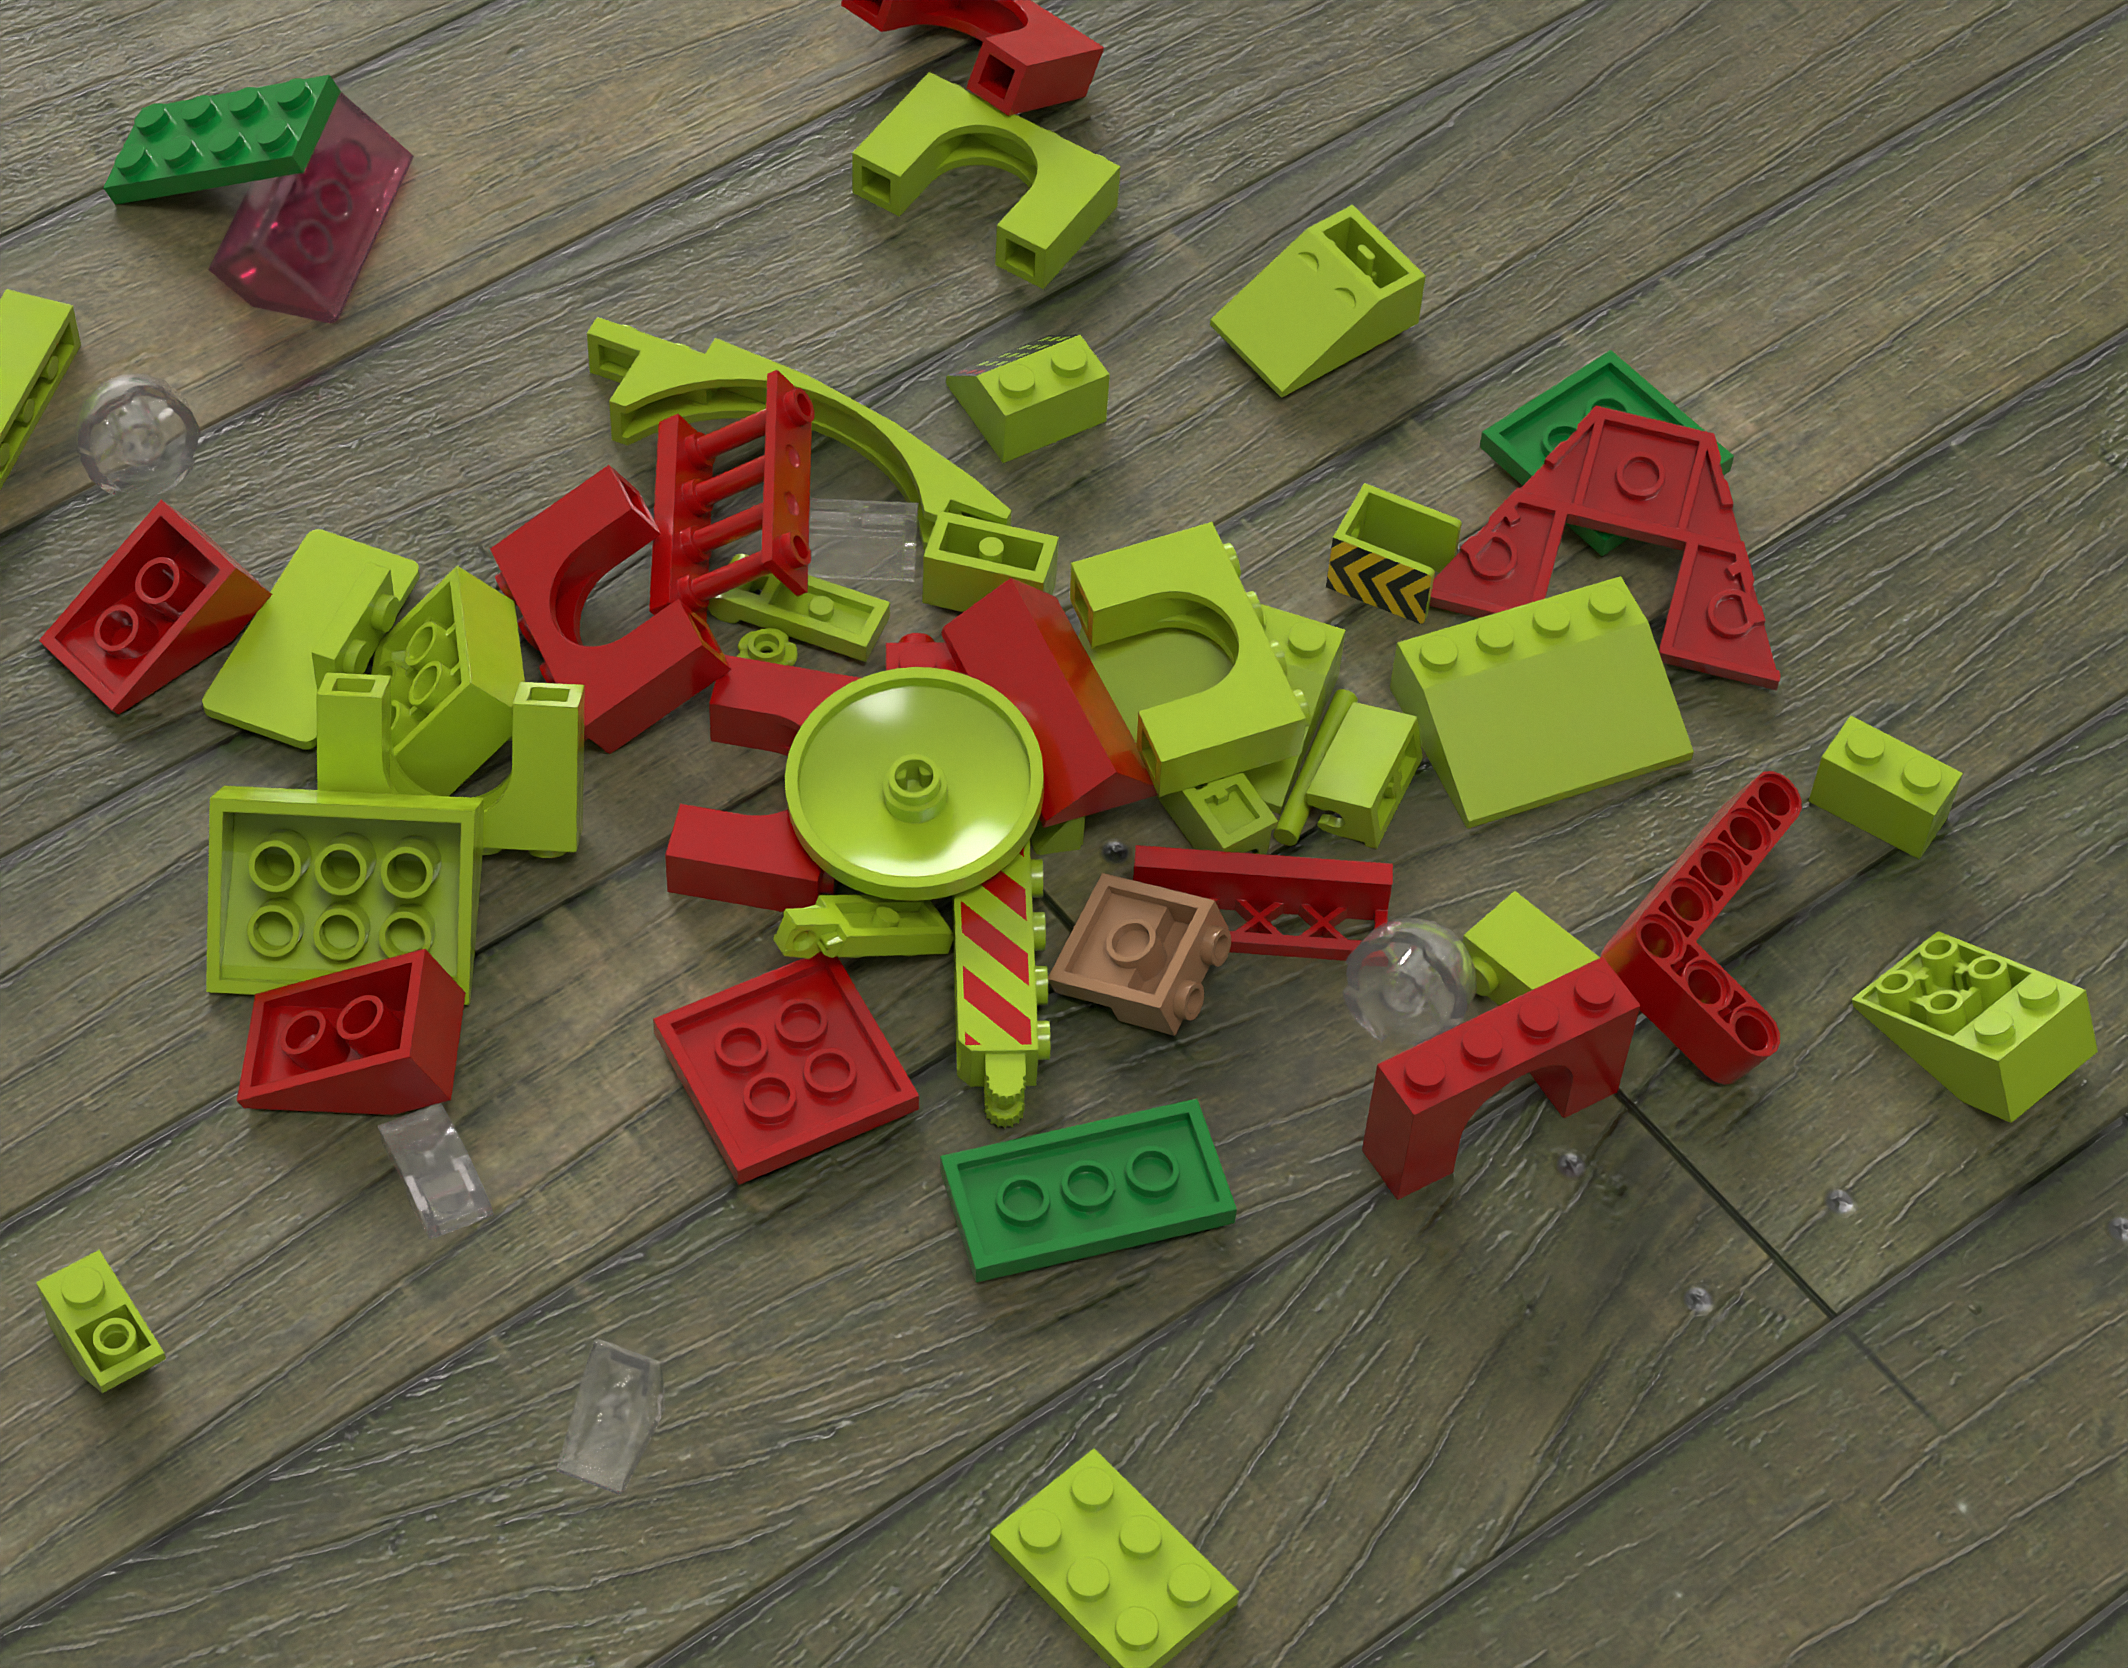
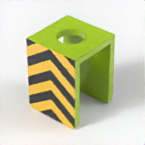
(1391, 552)

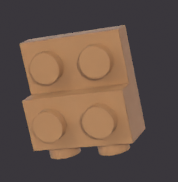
(1142, 952)

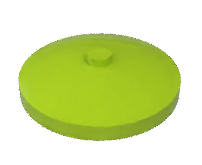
(914, 783)

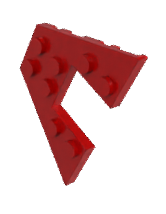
(1640, 484)

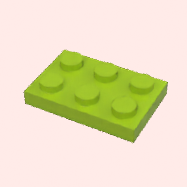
(1113, 1566)

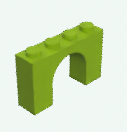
(951, 128)
(1196, 586)
(530, 810)

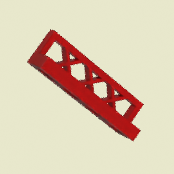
(1276, 887)

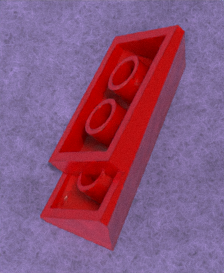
(1032, 656)

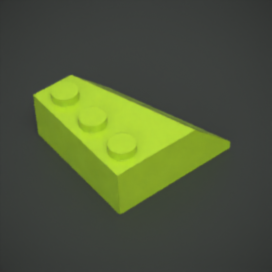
(452, 680)

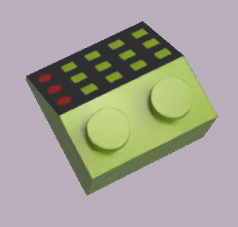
(1034, 394)

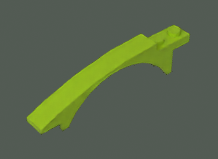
(731, 383)

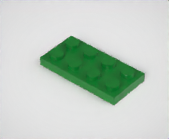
(222, 139)
(1087, 1190)

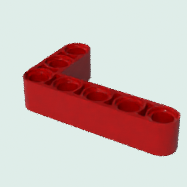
(1657, 945)

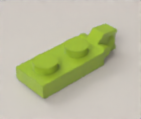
(863, 927)

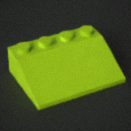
(1183, 662)
(1541, 701)
(338, 883)

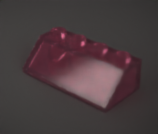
(310, 232)

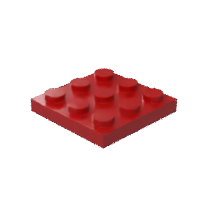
(785, 1065)

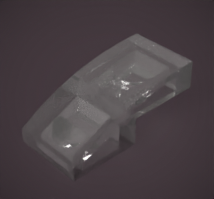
(435, 1171)

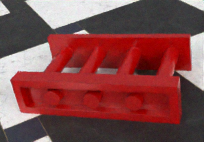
(688, 492)

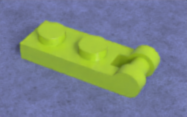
(824, 616)

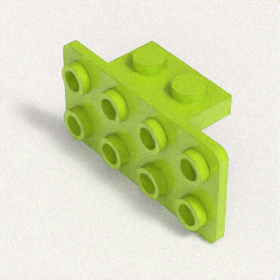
(320, 620)

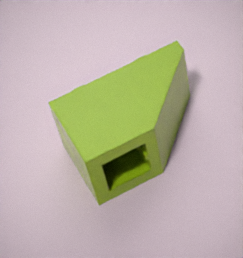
(98, 1323)

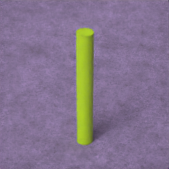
(1297, 809)

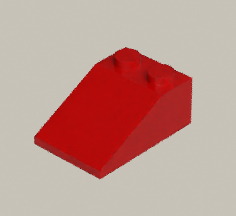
(154, 610)
(356, 1040)

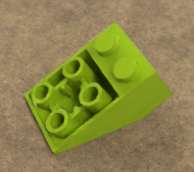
(1322, 302)
(1982, 1023)

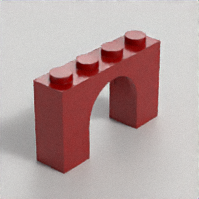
(1025, 54)
(550, 573)
(752, 856)
(1564, 1034)

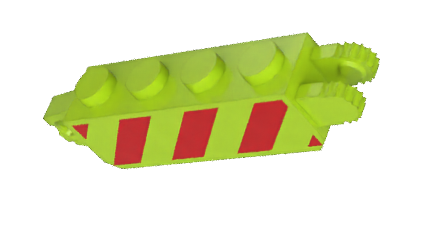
(1001, 986)

